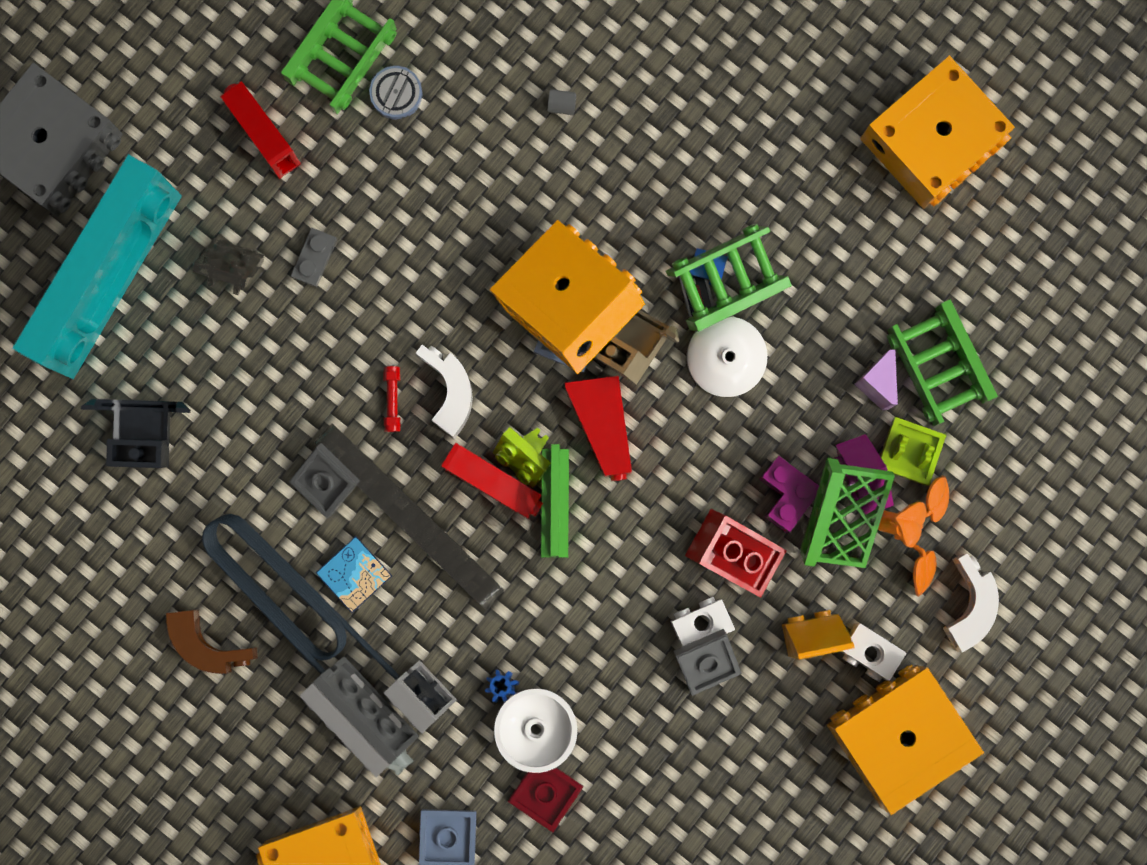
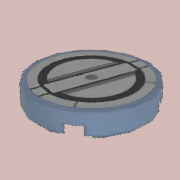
(396, 92)

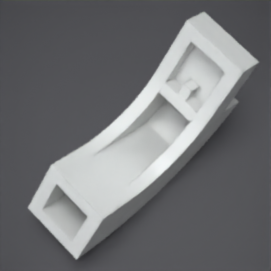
(459, 398)
(982, 605)

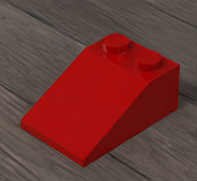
(735, 552)

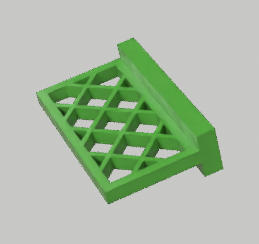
(555, 503)
(825, 506)

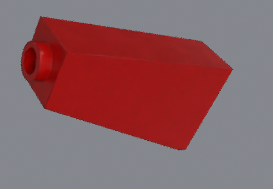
(260, 129)
(603, 421)
(492, 481)

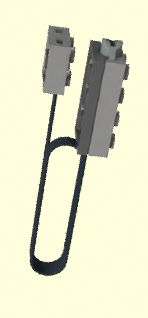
(340, 693)

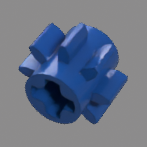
(496, 691)

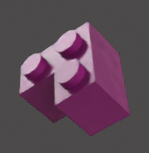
(861, 453)
(795, 493)

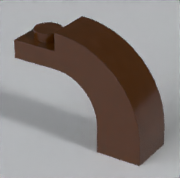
(191, 645)

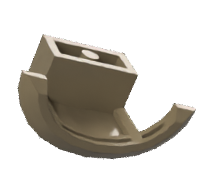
(636, 346)

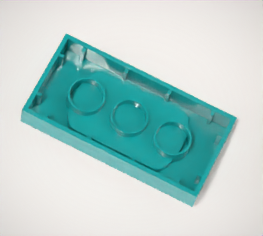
(99, 268)

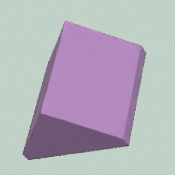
(880, 381)

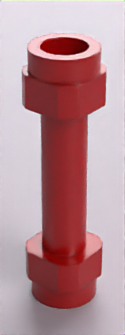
(392, 421)

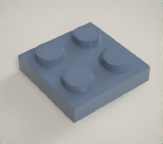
(447, 837)

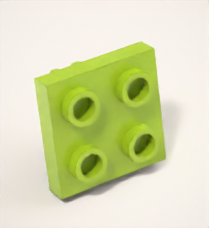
(912, 451)
(523, 455)

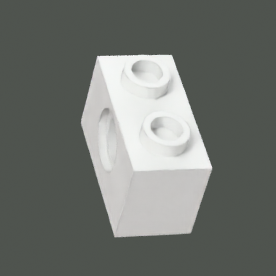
(715, 613)
(887, 657)

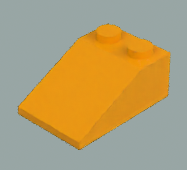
(816, 635)

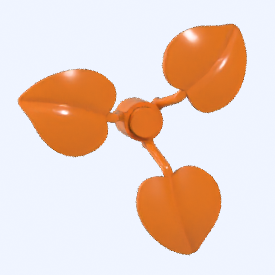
(908, 525)

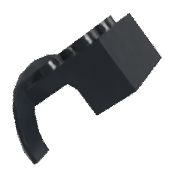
(139, 431)

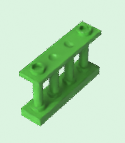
(312, 48)
(749, 293)
(956, 341)

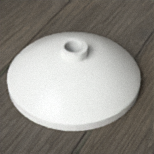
(708, 362)
(529, 750)

